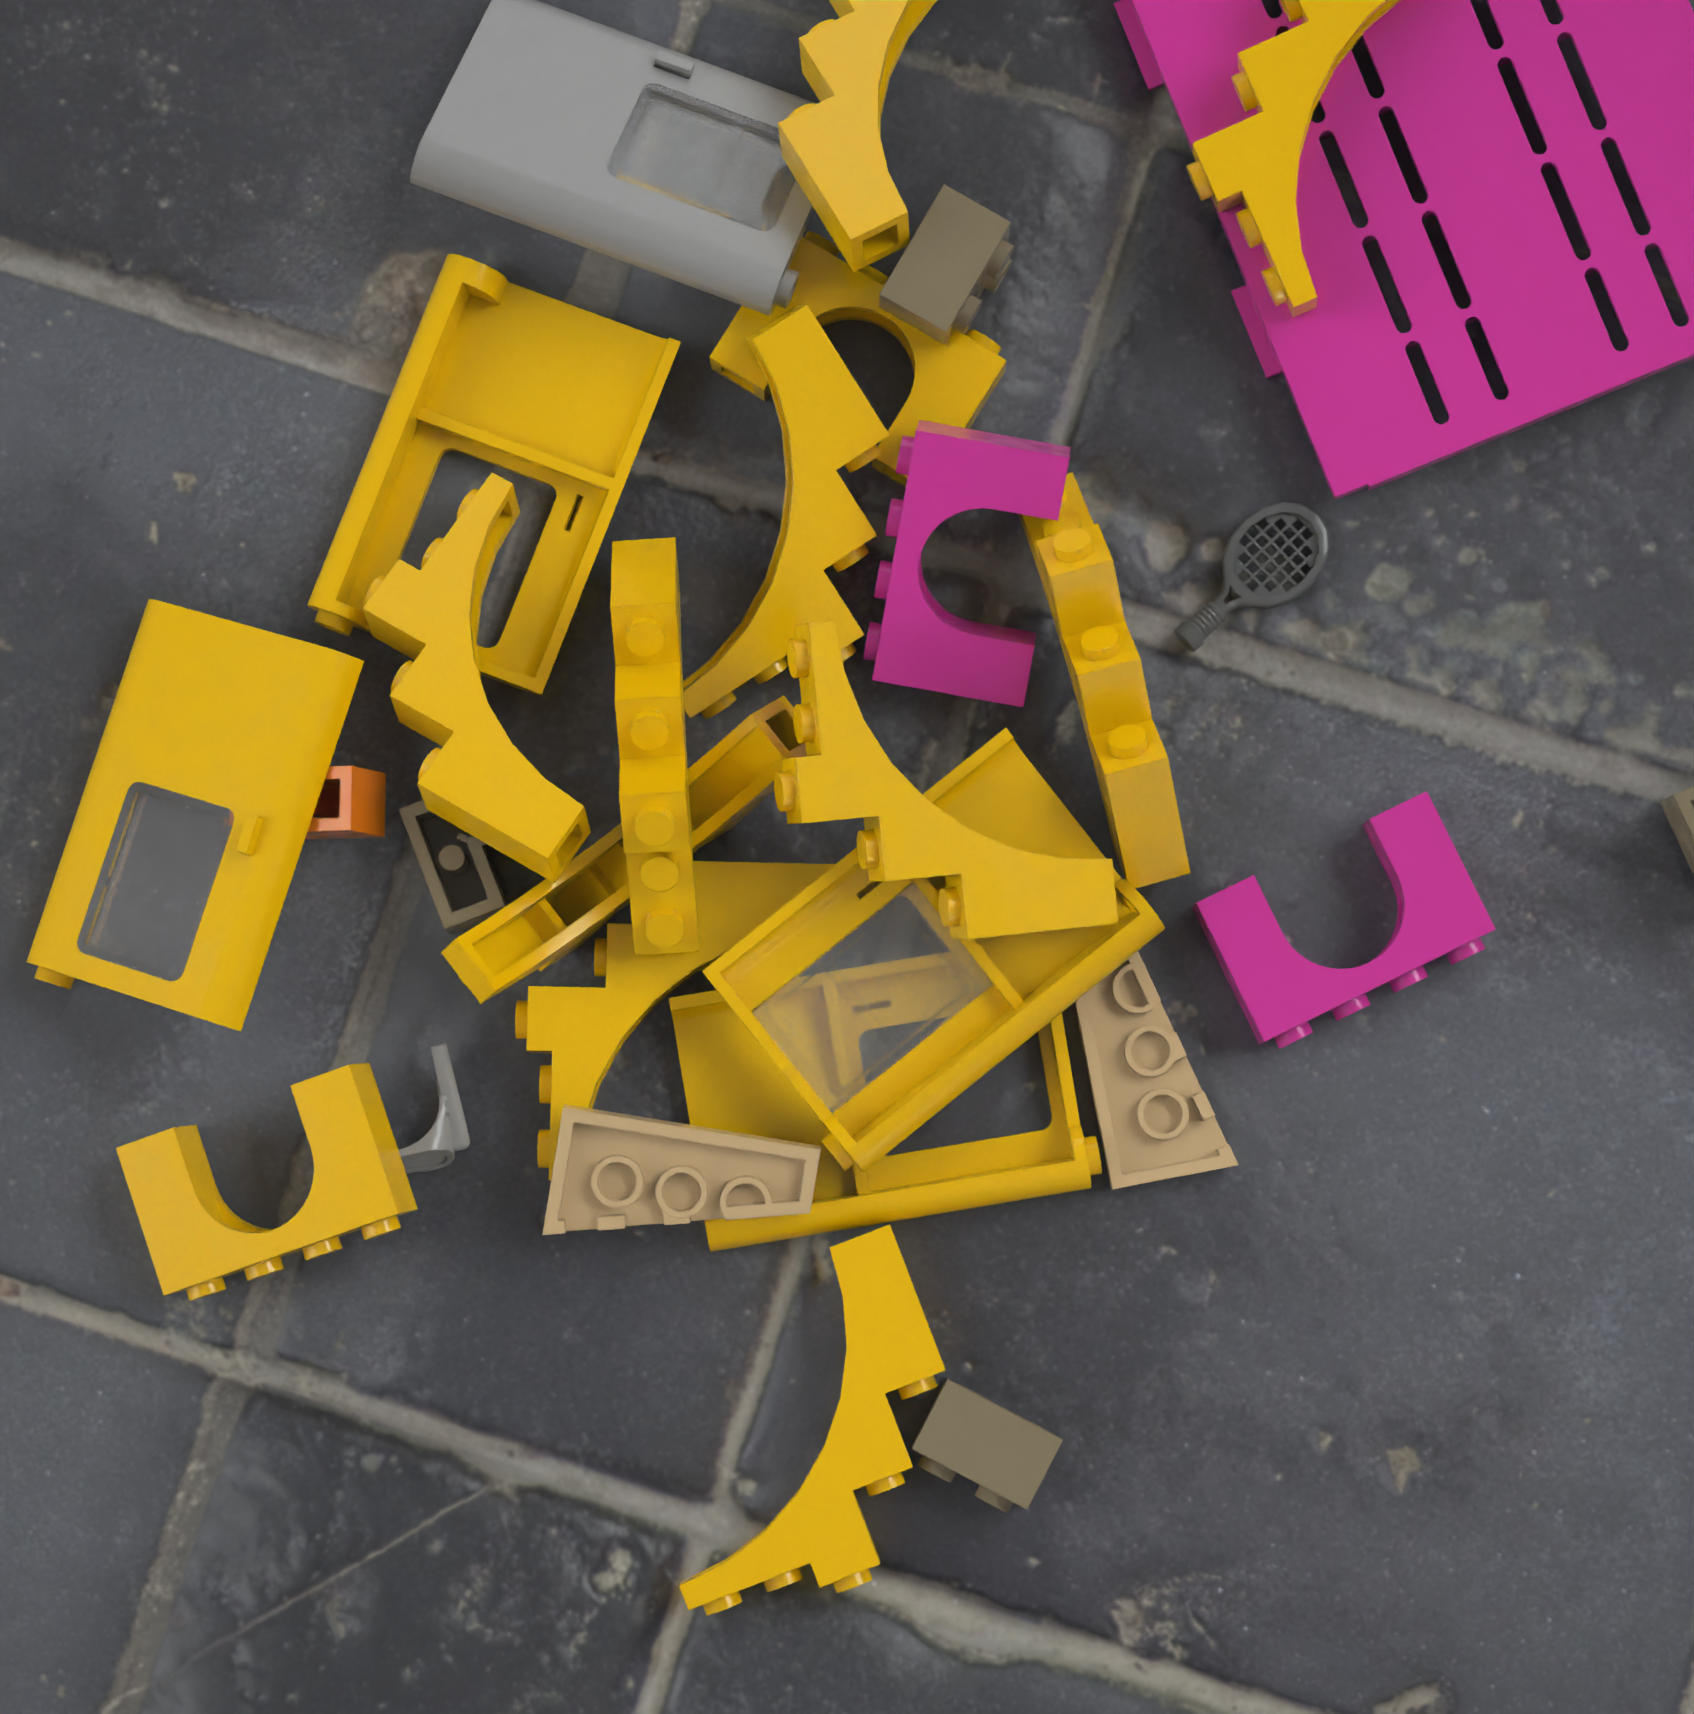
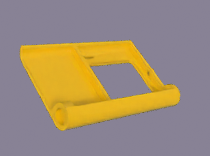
(525, 391)
(741, 1090)

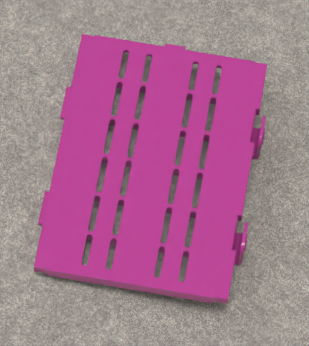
(1490, 202)

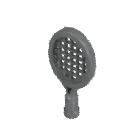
(1213, 613)

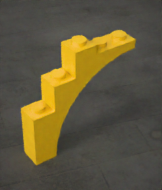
(837, 142)
(1261, 155)
(823, 428)
(434, 619)
(1109, 691)
(653, 745)
(905, 836)
(594, 886)
(590, 1024)
(823, 1522)

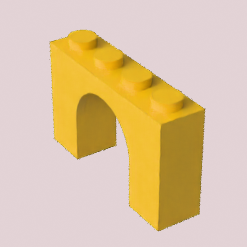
(948, 379)
(354, 1188)

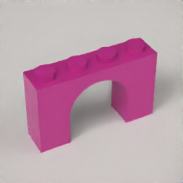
(918, 638)
(1435, 917)

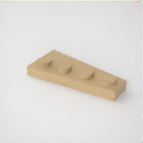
(1142, 1085)
(653, 1171)

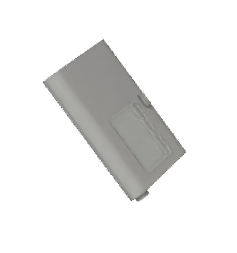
(621, 151)

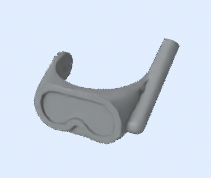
(450, 1127)

